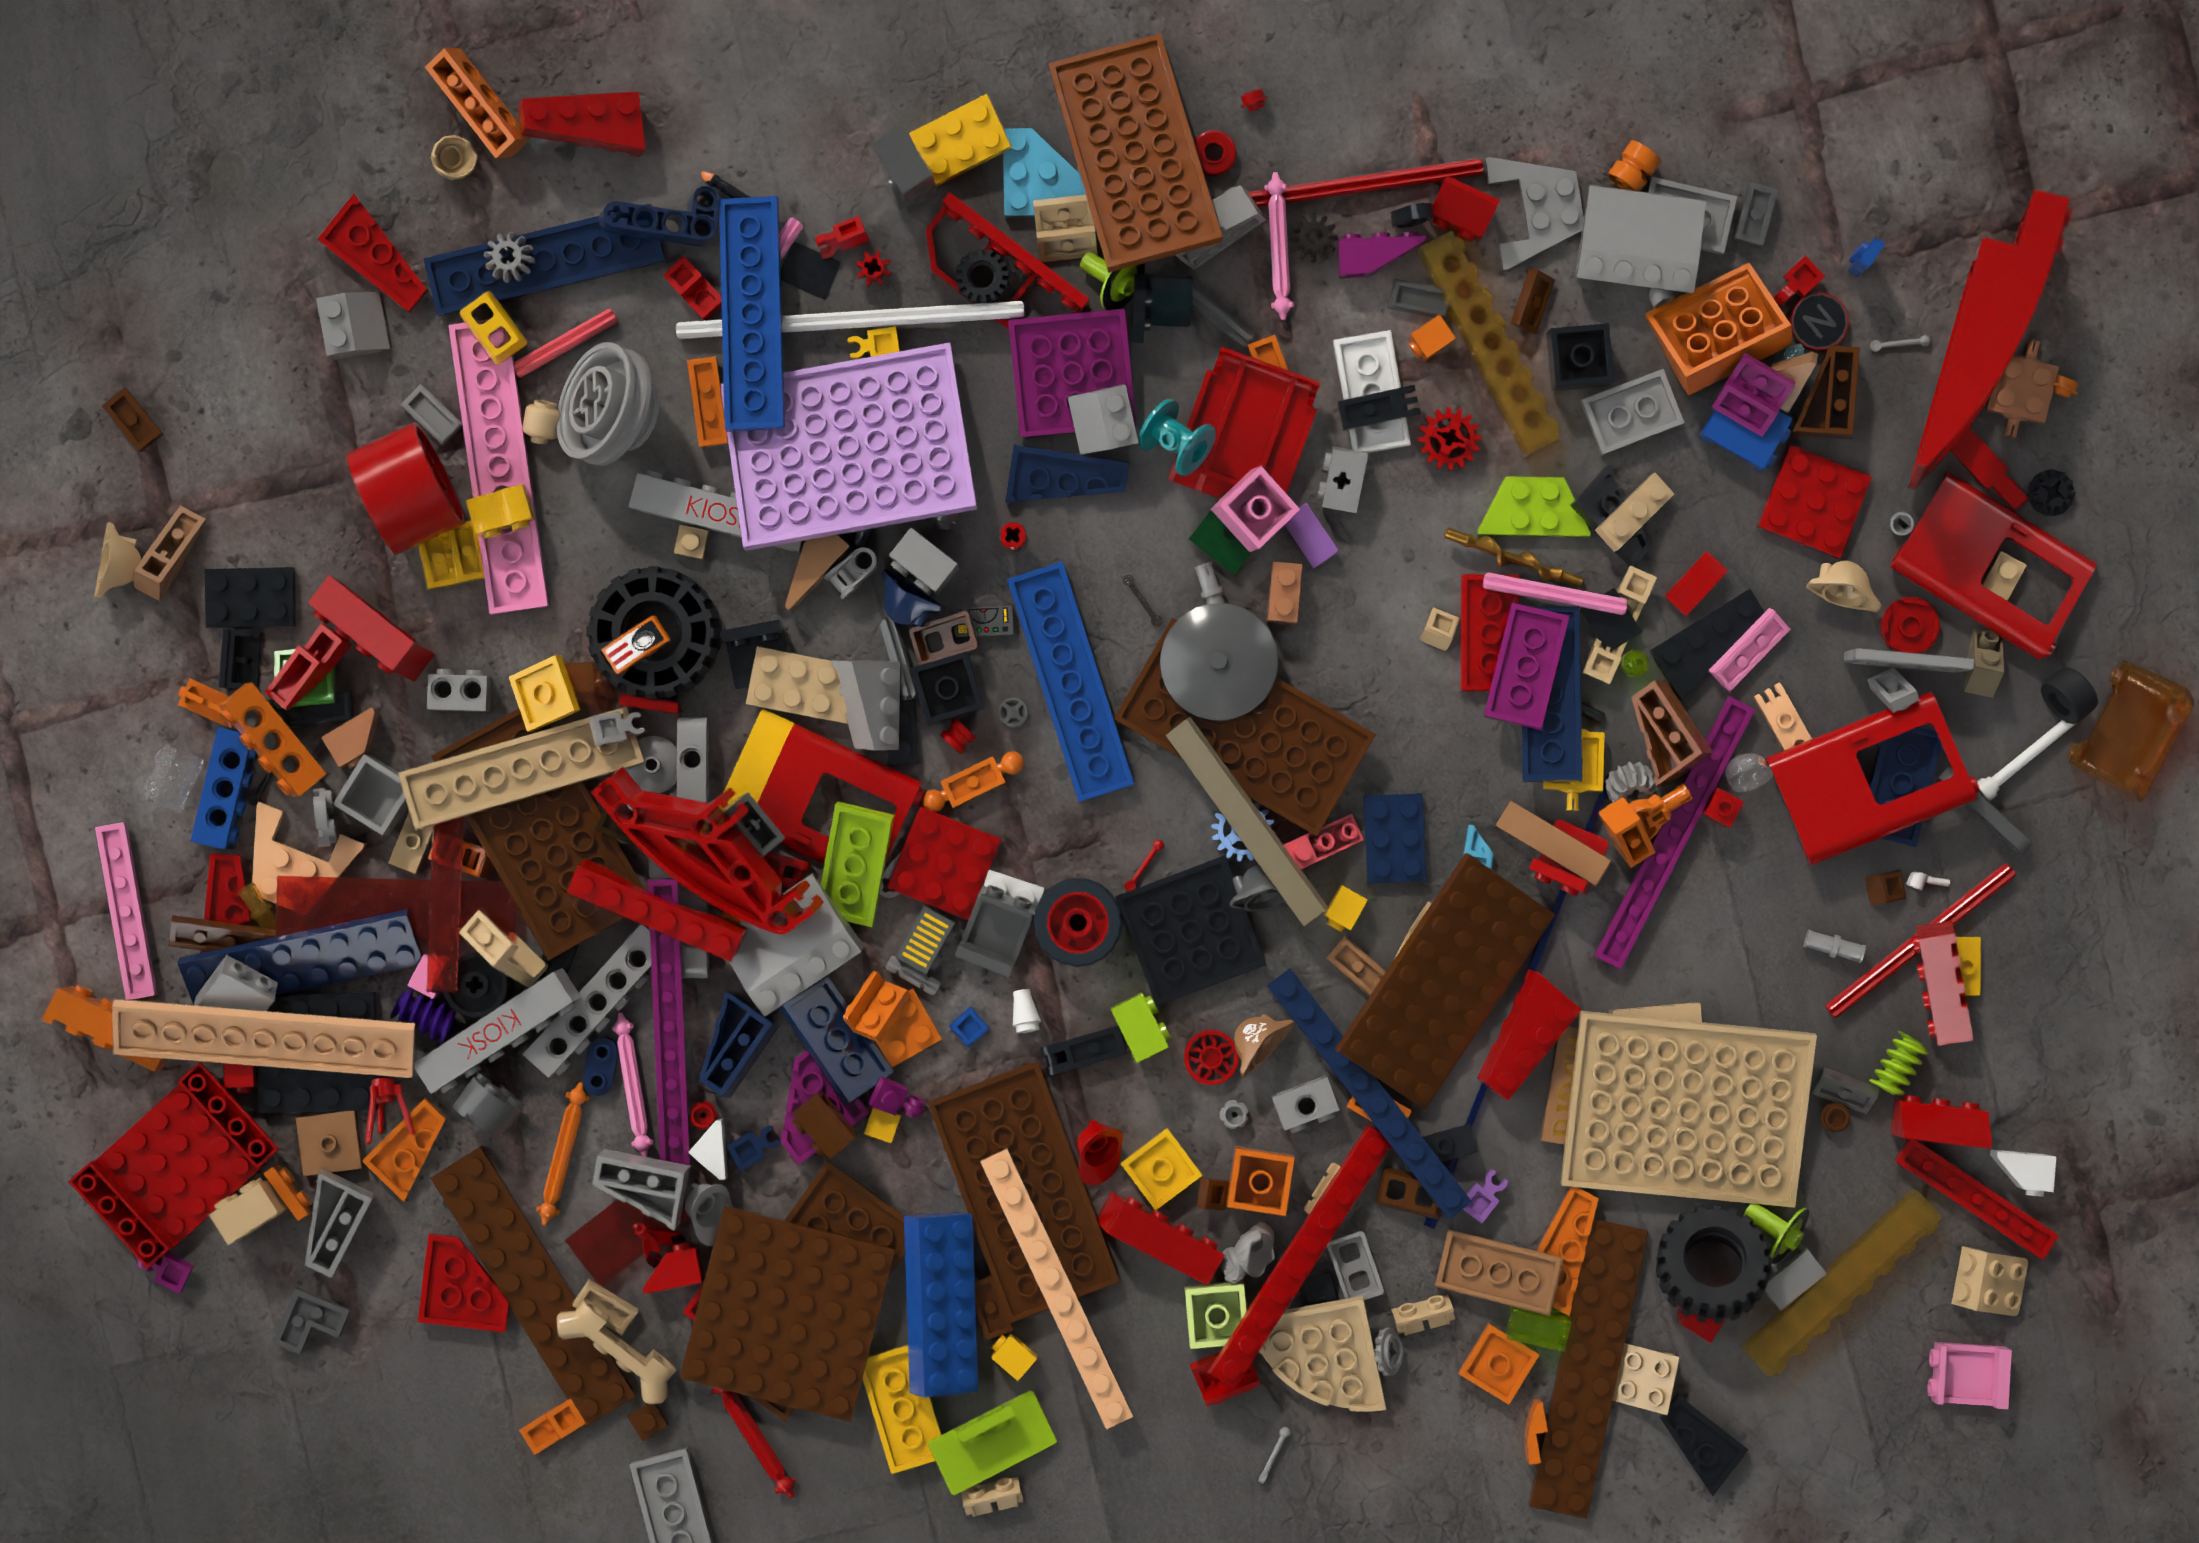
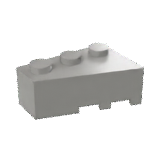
(335, 1217)

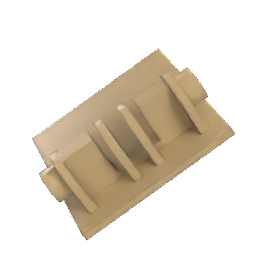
(1646, 1378)

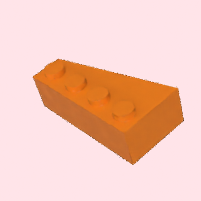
(92, 1017)

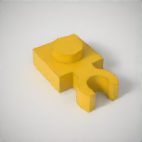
(879, 342)

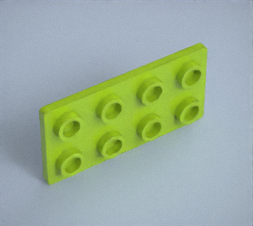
(992, 1442)

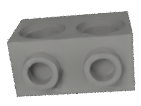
(458, 698)

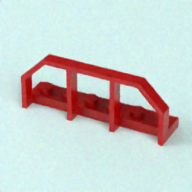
(1002, 246)

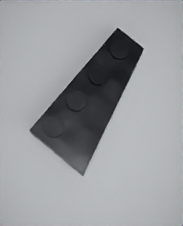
(1698, 647)

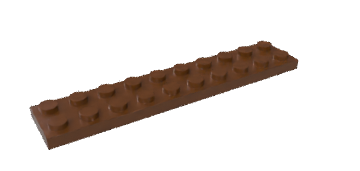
(529, 1283)
(1588, 1369)

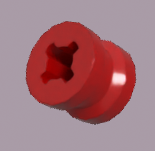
(958, 736)

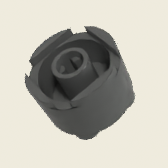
(488, 1106)

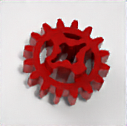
(1435, 433)

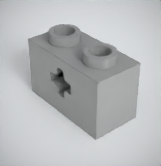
(1354, 466)

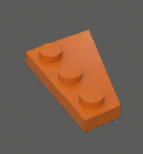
(402, 1155)

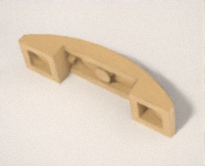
(1636, 589)

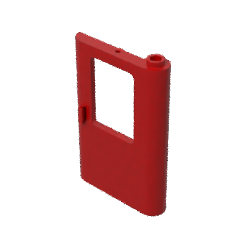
(1956, 546)
(1832, 797)

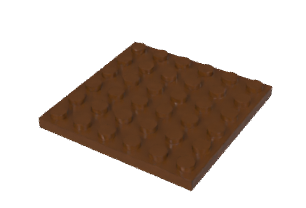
(787, 1313)

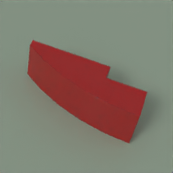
(307, 666)

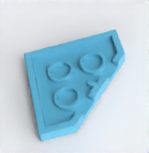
(1034, 173)

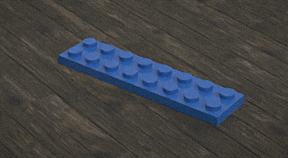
(751, 314)
(1070, 681)

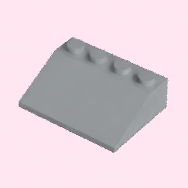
(1641, 239)
(783, 965)

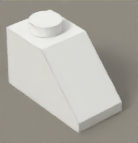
(2028, 1170)

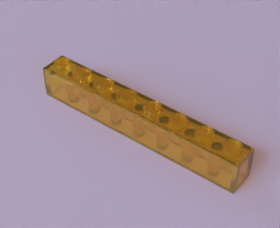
(1845, 1279)

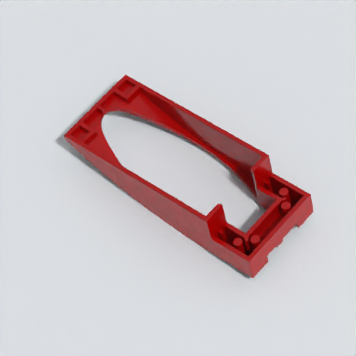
(1989, 325)

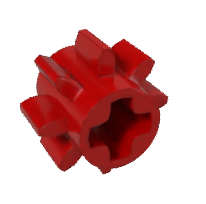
(877, 276)

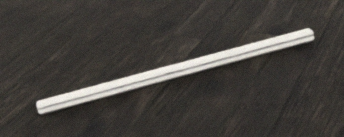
(871, 318)

